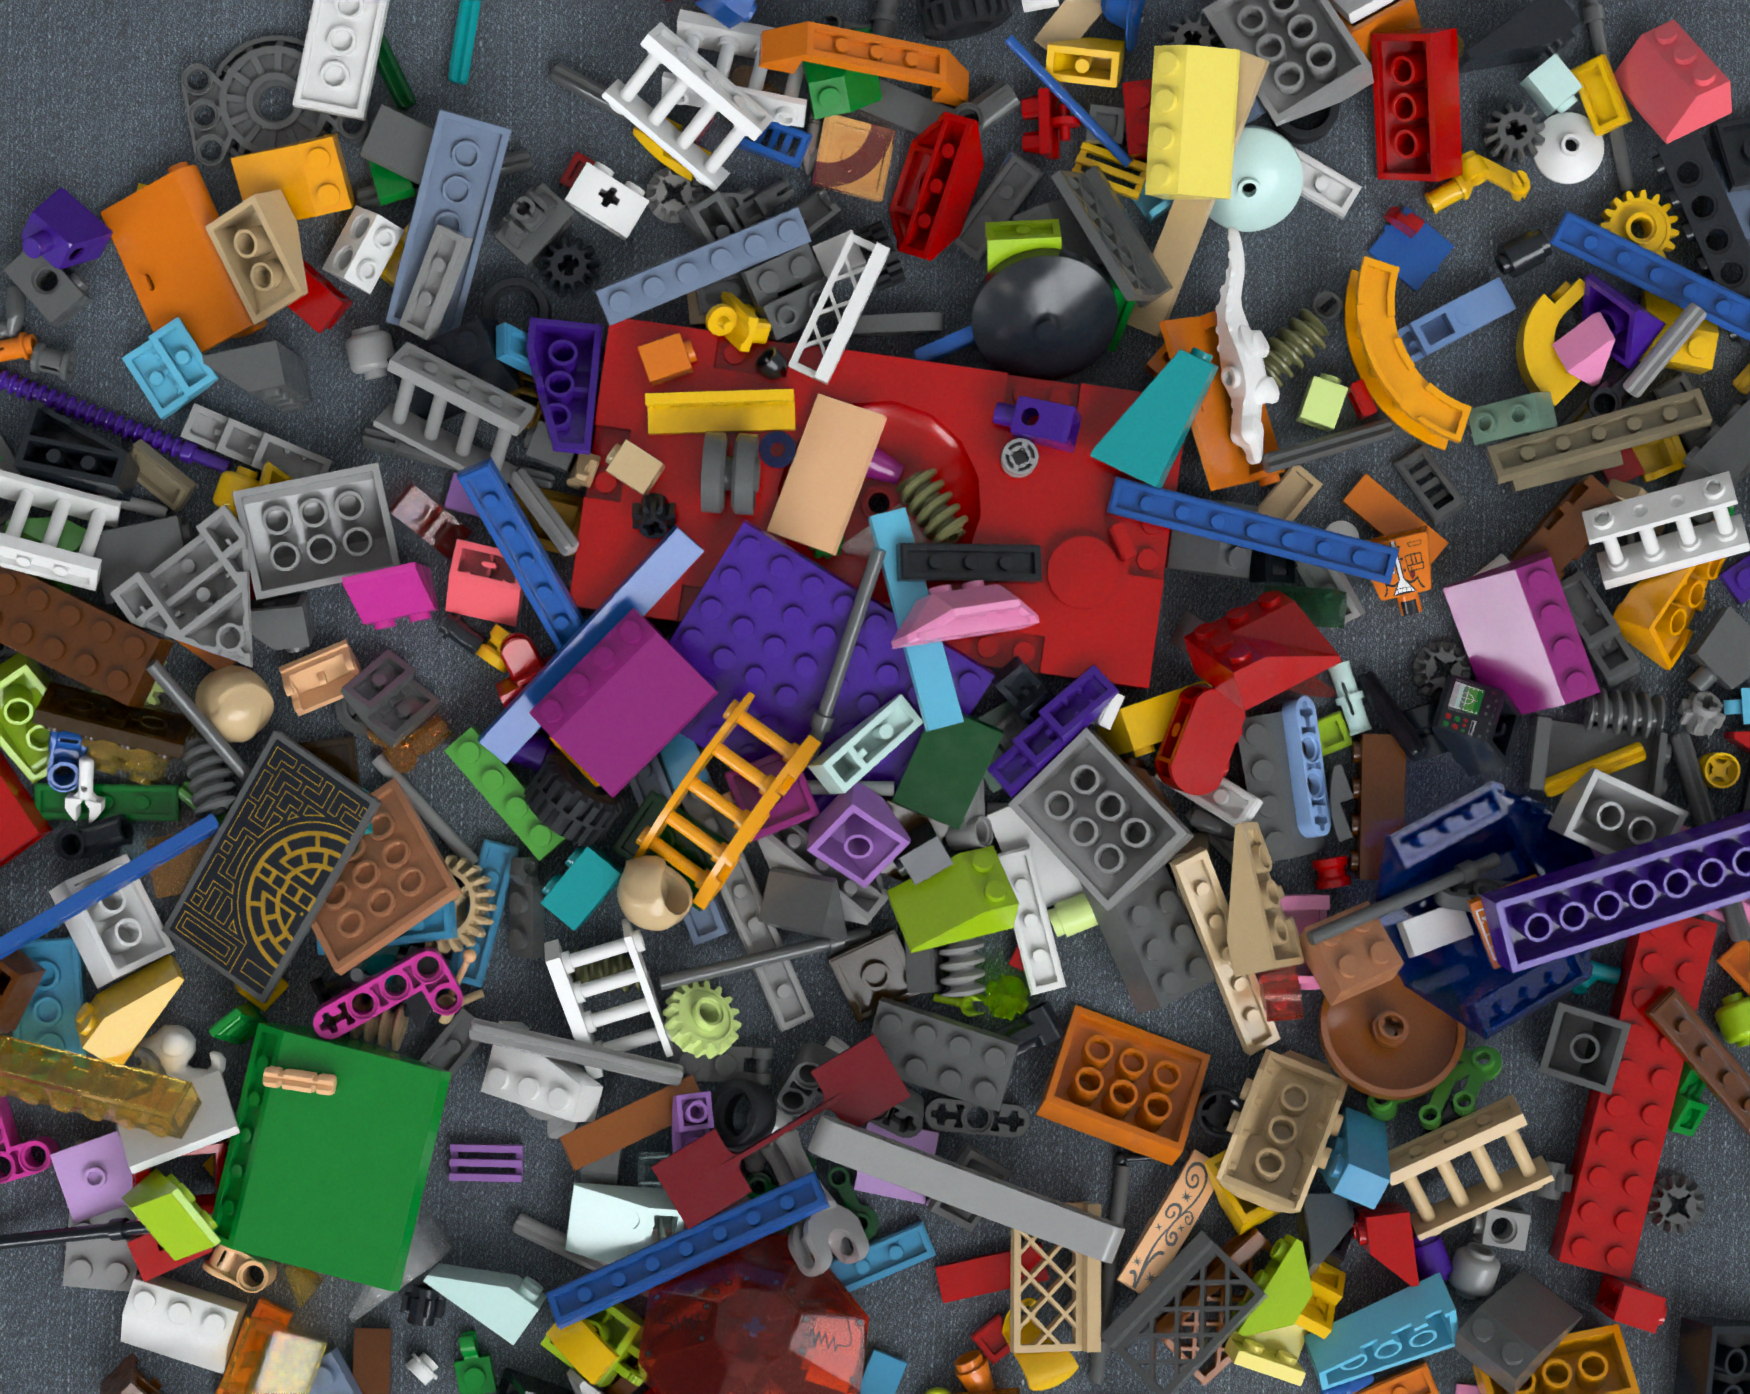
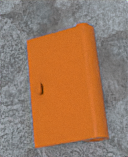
(174, 259)
(1221, 458)

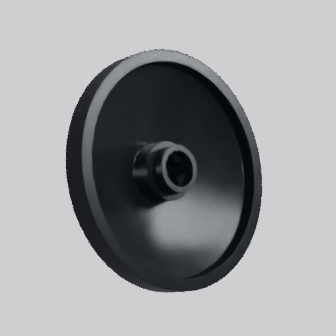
(1044, 314)

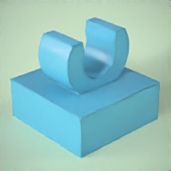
(1739, 706)

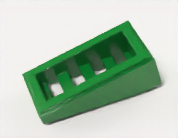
(238, 1024)

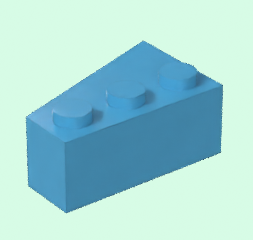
(1358, 1159)

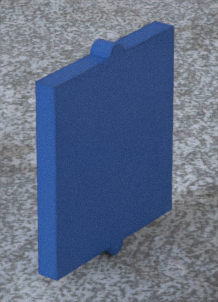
(1415, 256)

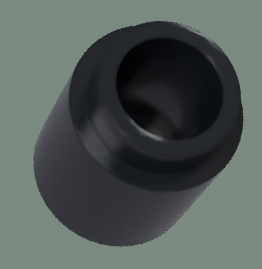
(1523, 253)

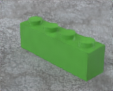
(504, 791)

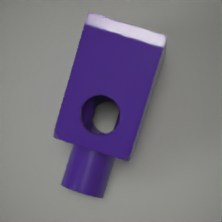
(64, 232)
(1055, 428)

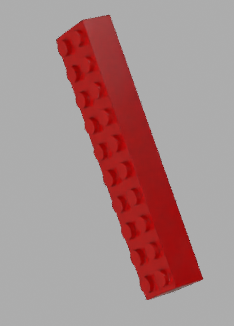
(1627, 1130)

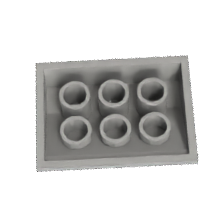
(1308, 51)
(316, 530)
(1100, 819)

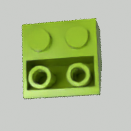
(172, 1215)

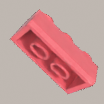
(1673, 82)

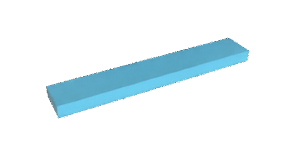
(926, 661)

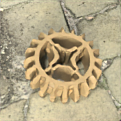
(477, 895)

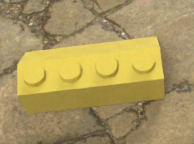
(1192, 122)

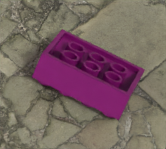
(1522, 634)
(623, 702)

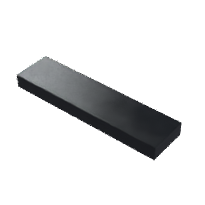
(968, 563)

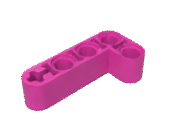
(385, 999)
(20, 1153)

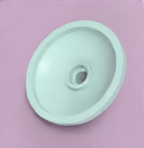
(1275, 170)

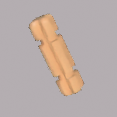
(299, 1080)

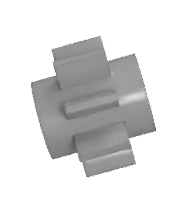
(1701, 713)

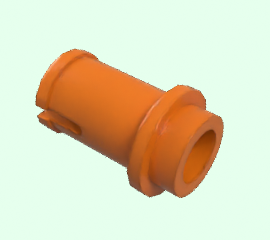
(17, 347)

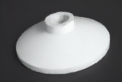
(1564, 165)

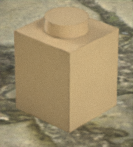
(634, 467)

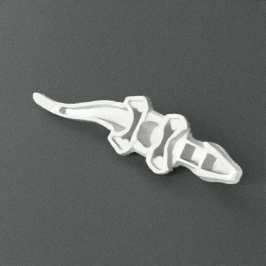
(1242, 358)

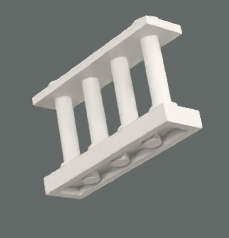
(743, 40)
(719, 96)
(1670, 551)
(45, 558)
(573, 993)

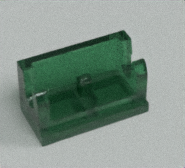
(1321, 605)

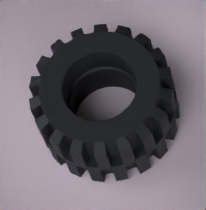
(961, 18)
(570, 802)

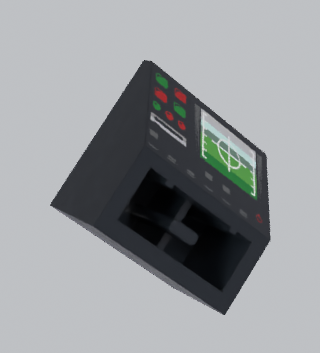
(1476, 724)

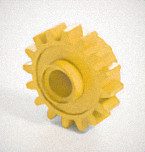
(1646, 214)

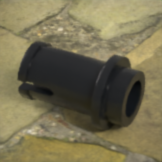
(461, 633)

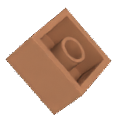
(1351, 959)

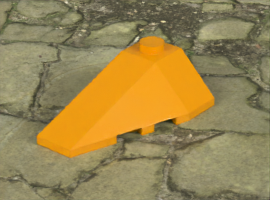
(1661, 609)

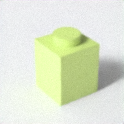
(1322, 402)

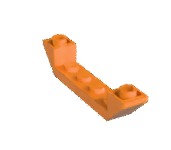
(867, 53)

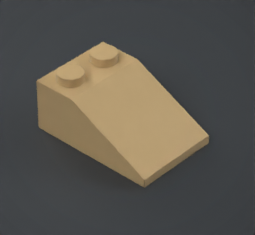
(261, 253)

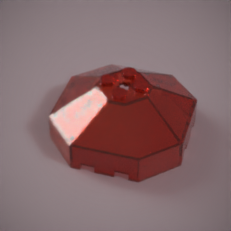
(698, 1338)

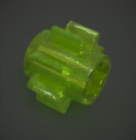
(1006, 997)

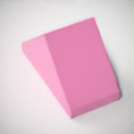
(1586, 349)

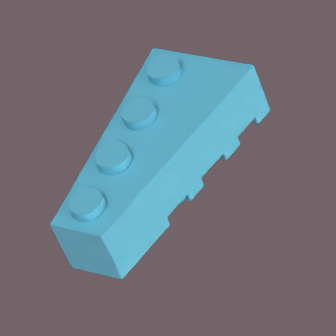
(1386, 1334)

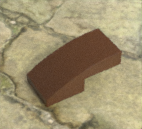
(373, 1360)

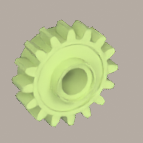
(701, 1020)

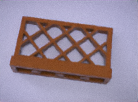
(1241, 1251)

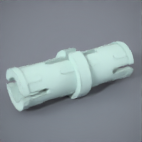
(1349, 698)

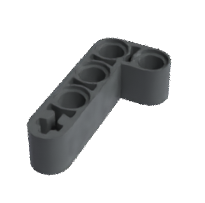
(902, 1120)

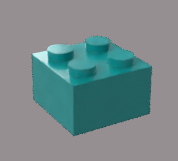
(582, 886)

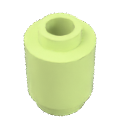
(1072, 915)

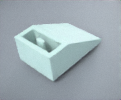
(618, 1220)

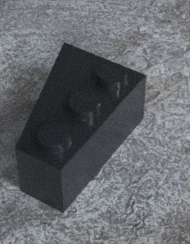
(74, 458)

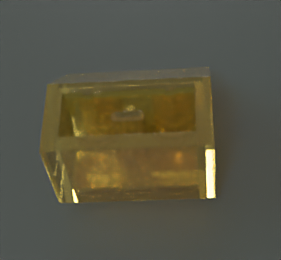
(272, 1359)

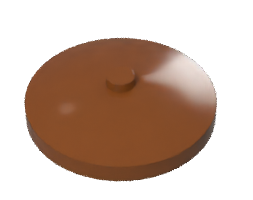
(1390, 1041)

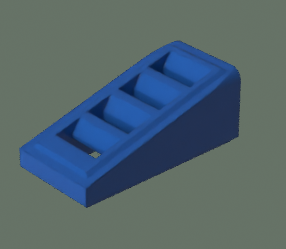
(769, 152)

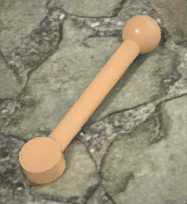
(468, 956)

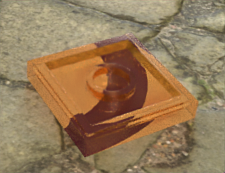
(853, 158)

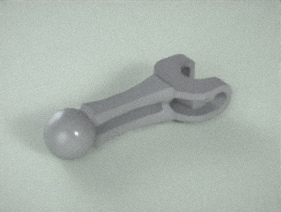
(820, 1231)

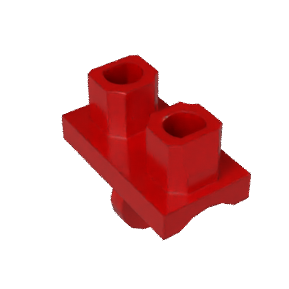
(1053, 124)

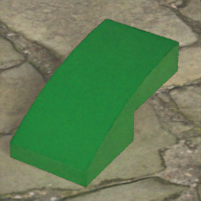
(1687, 1107)

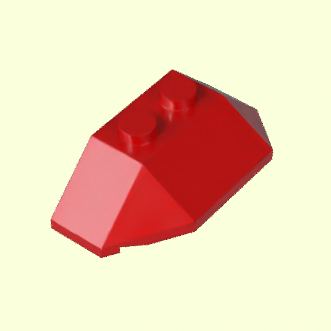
(937, 186)

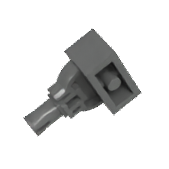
(726, 212)
(533, 224)

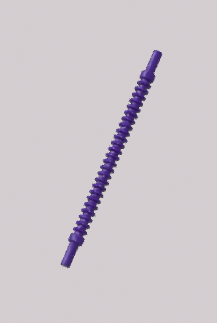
(187, 451)

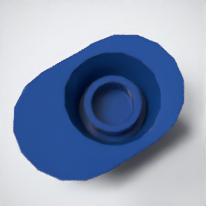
(1125, 15)

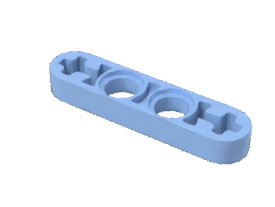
(1311, 806)

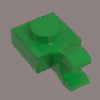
(475, 1370)

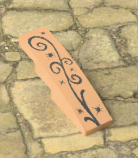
(1169, 1225)

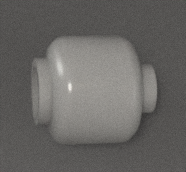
(369, 351)
(1474, 1270)

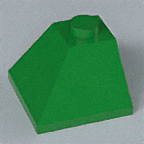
(839, 90)

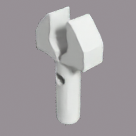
(85, 792)

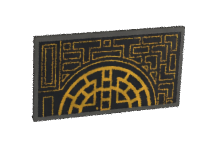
(271, 866)

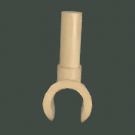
(446, 1000)

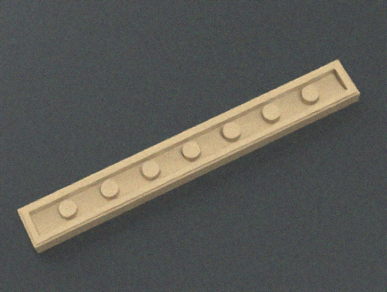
(1189, 216)

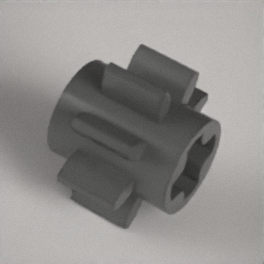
(1562, 1181)

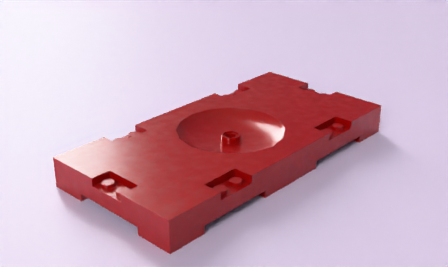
(934, 420)

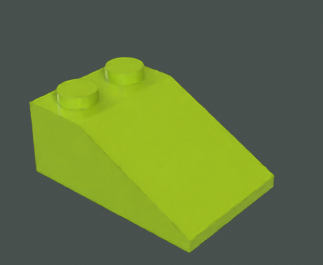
(21, 690)
(956, 903)

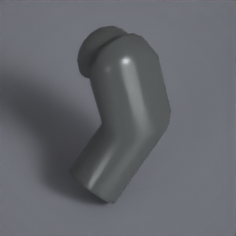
(15, 313)

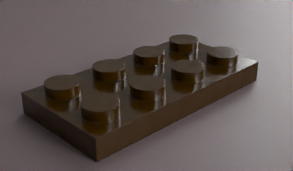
(104, 718)

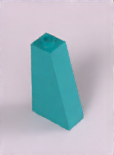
(1158, 421)

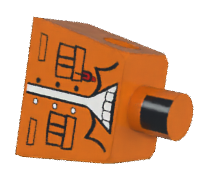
(1411, 569)

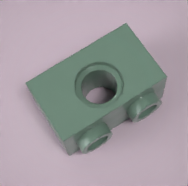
(1512, 418)

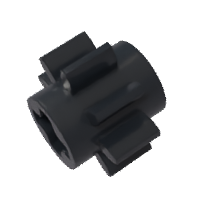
(653, 515)
(423, 1305)

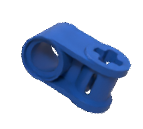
(64, 750)

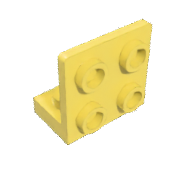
(1270, 1352)

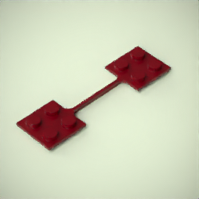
(707, 1175)

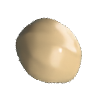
(235, 702)
(653, 893)

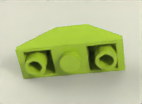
(1287, 1286)

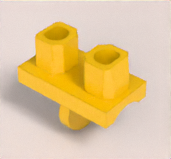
(737, 322)

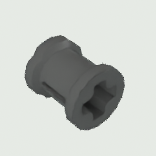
(53, 361)

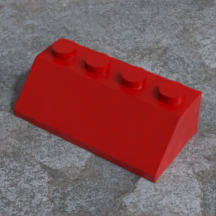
(1417, 104)

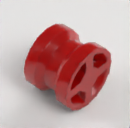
(1331, 872)

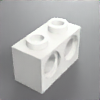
(363, 249)

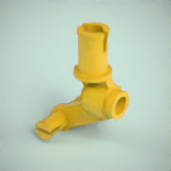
(1475, 171)

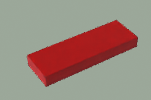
(983, 1274)

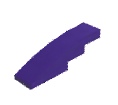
(1053, 731)

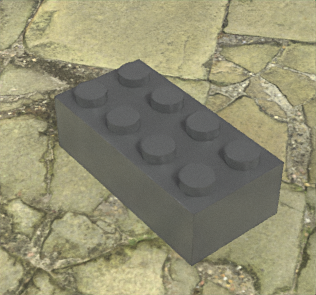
(1153, 943)

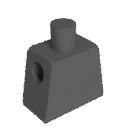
(1721, 652)

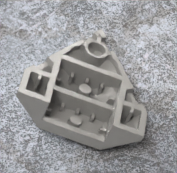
(198, 591)

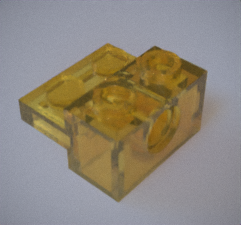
(140, 763)

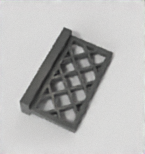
(1113, 235)
(1162, 1293)

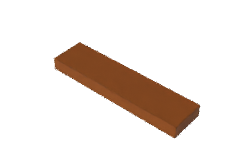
(623, 1125)

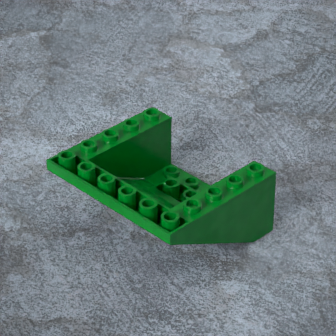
(335, 1174)

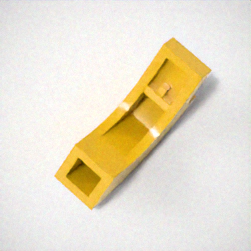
(1535, 354)

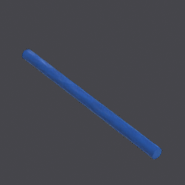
(1068, 101)

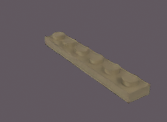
(1599, 436)

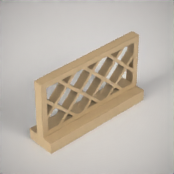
(1085, 1295)

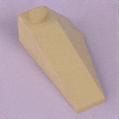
(1258, 930)

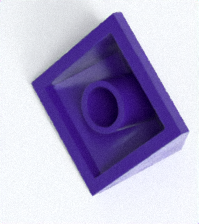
(1628, 321)

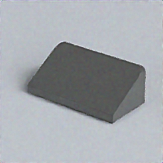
(923, 970)

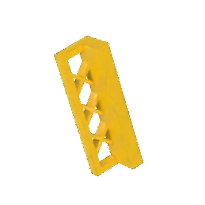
(721, 411)

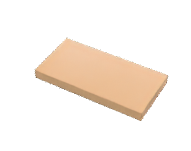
(827, 474)

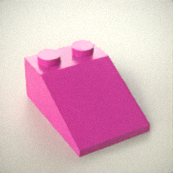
(393, 594)

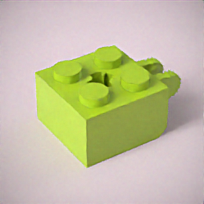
(622, 1332)

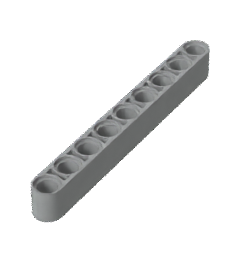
(966, 1188)

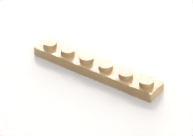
(1210, 918)

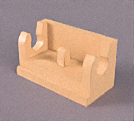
(319, 677)

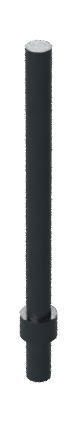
(115, 1229)

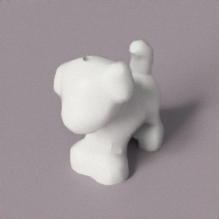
(175, 1049)

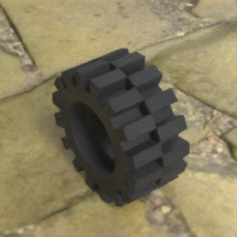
(892, 270)

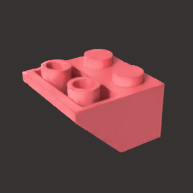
(483, 585)

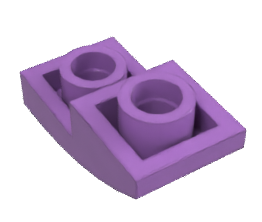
(690, 1118)

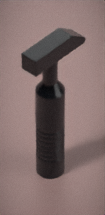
(336, 984)

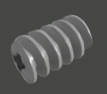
(962, 968)

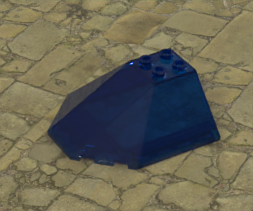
(1460, 974)

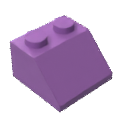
(857, 835)

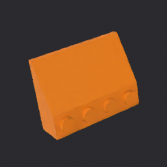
(1124, 1085)

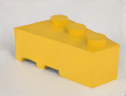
(1141, 724)

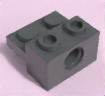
(793, 309)

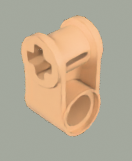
(235, 1268)

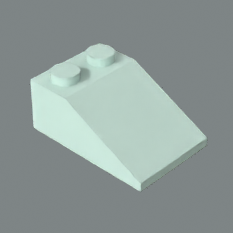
(494, 1298)

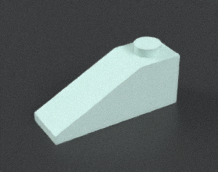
(865, 746)

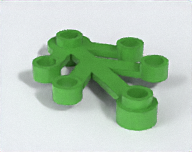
(1469, 1068)

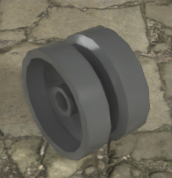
(730, 473)

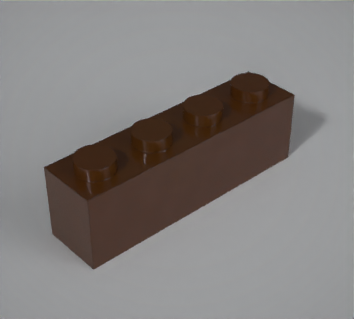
(1379, 800)

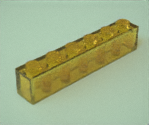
(96, 1088)

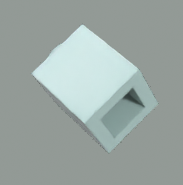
(1552, 86)

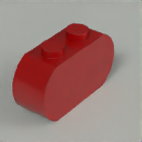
(1199, 740)

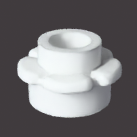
(422, 1367)

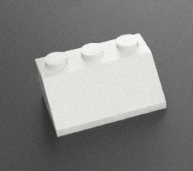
(116, 932)
(182, 1322)

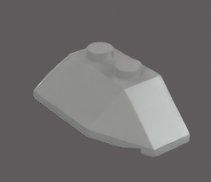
(789, 851)

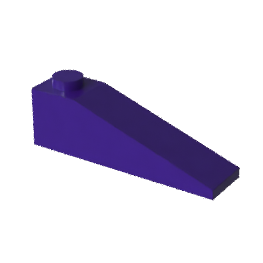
(565, 373)

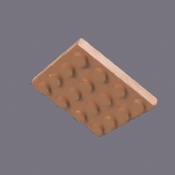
(385, 886)

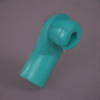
(1600, 972)

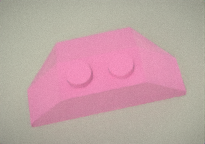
(963, 614)

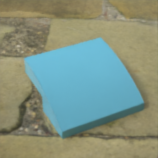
(170, 368)

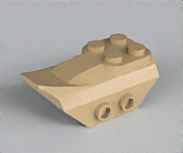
(1282, 1131)

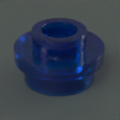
(774, 438)

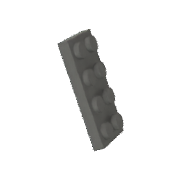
(945, 1053)

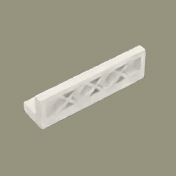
(851, 314)

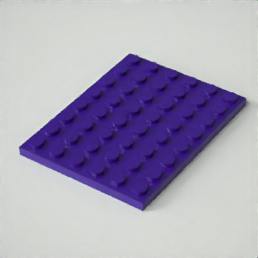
(774, 629)

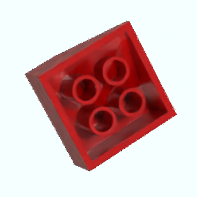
(1259, 650)

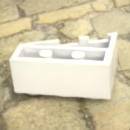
(541, 1083)

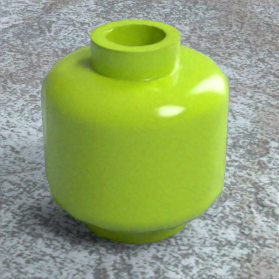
(1735, 1019)

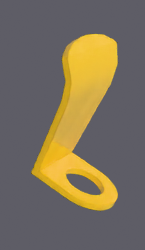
(1041, 1369)

